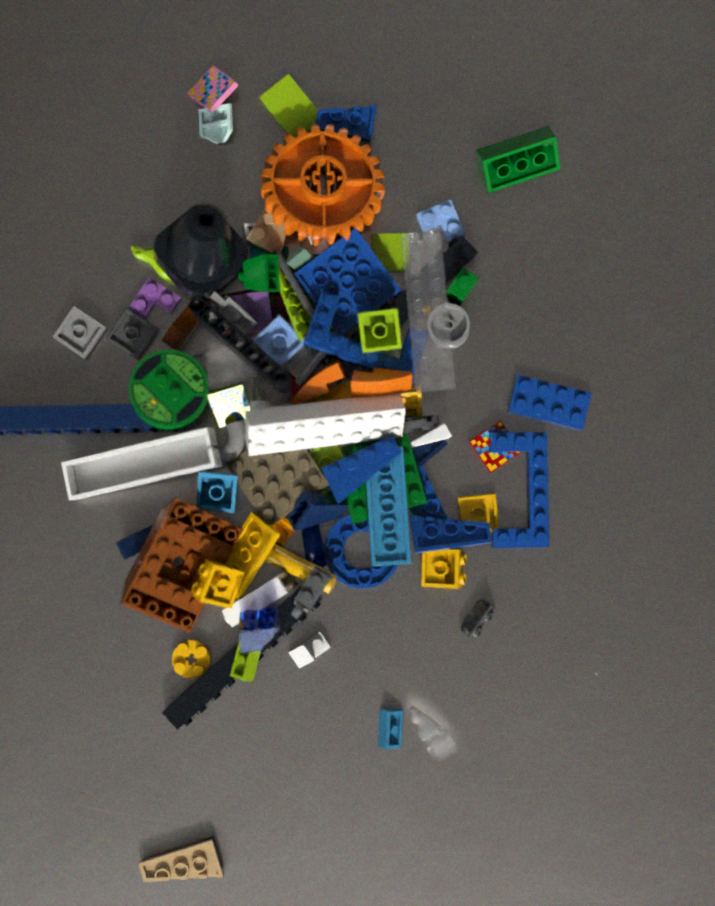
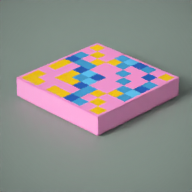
(212, 89)

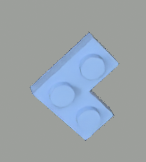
(444, 216)

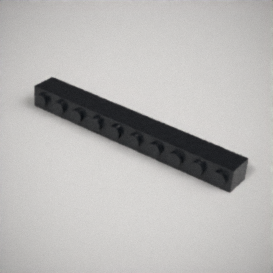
(454, 259)
(218, 676)

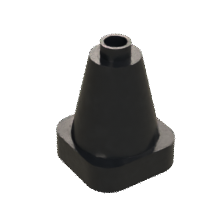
(200, 251)

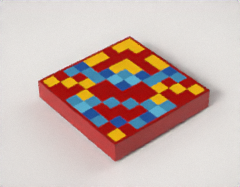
(481, 446)

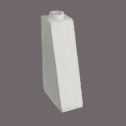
(261, 596)

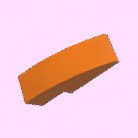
(319, 382)
(380, 382)

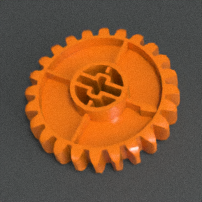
(339, 160)

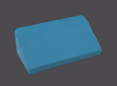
(390, 728)

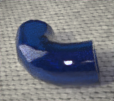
(313, 545)

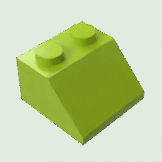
(379, 330)

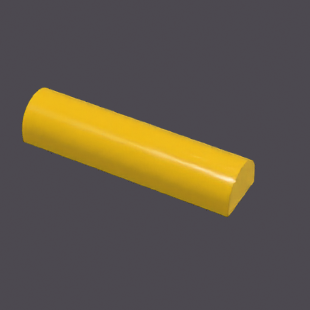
(295, 565)

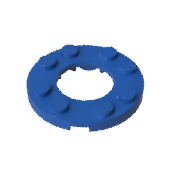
(340, 566)

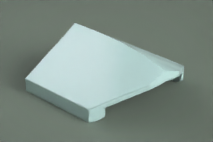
(216, 125)

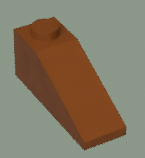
(181, 330)

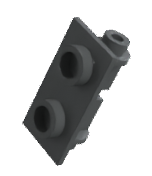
(475, 626)

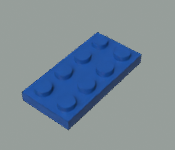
(549, 402)

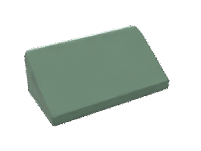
(298, 258)

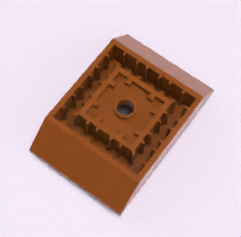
(165, 589)

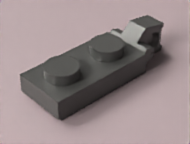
(310, 591)

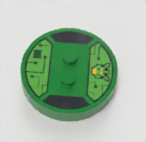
(168, 389)

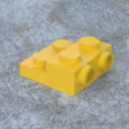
(444, 568)
(217, 584)

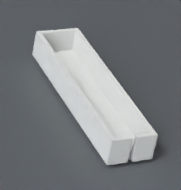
(324, 423)
(141, 464)

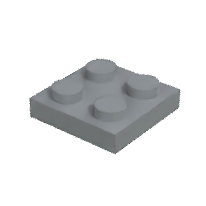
(79, 332)

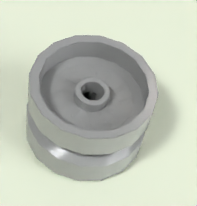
(460, 325)

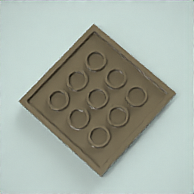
(277, 480)

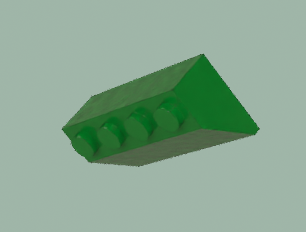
(518, 159)

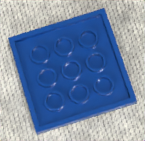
(352, 273)

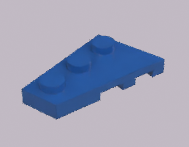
(356, 119)

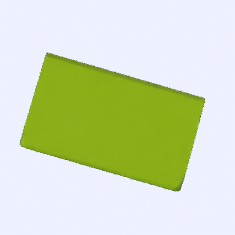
(245, 664)

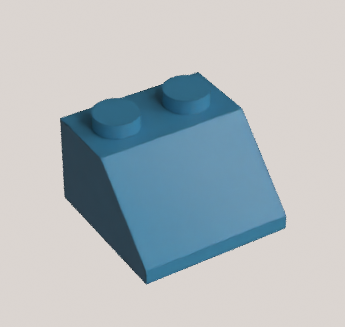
(216, 492)

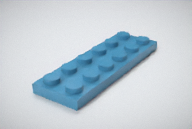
(389, 515)

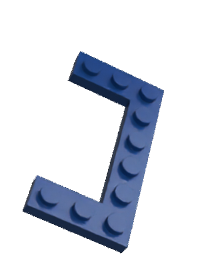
(346, 349)
(537, 481)

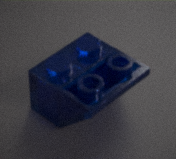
(257, 628)

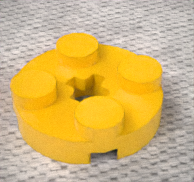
(182, 665)

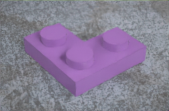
(152, 294)

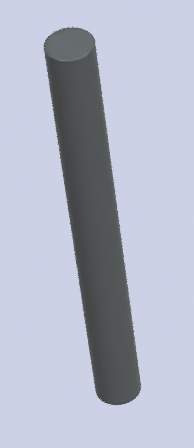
(294, 283)

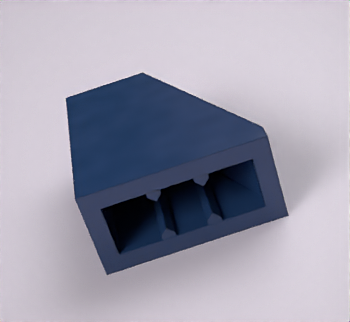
(315, 508)
(132, 544)

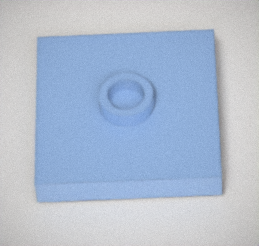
(278, 340)

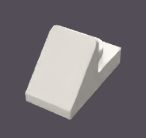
(309, 649)

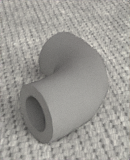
(234, 442)

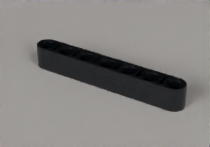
(243, 352)

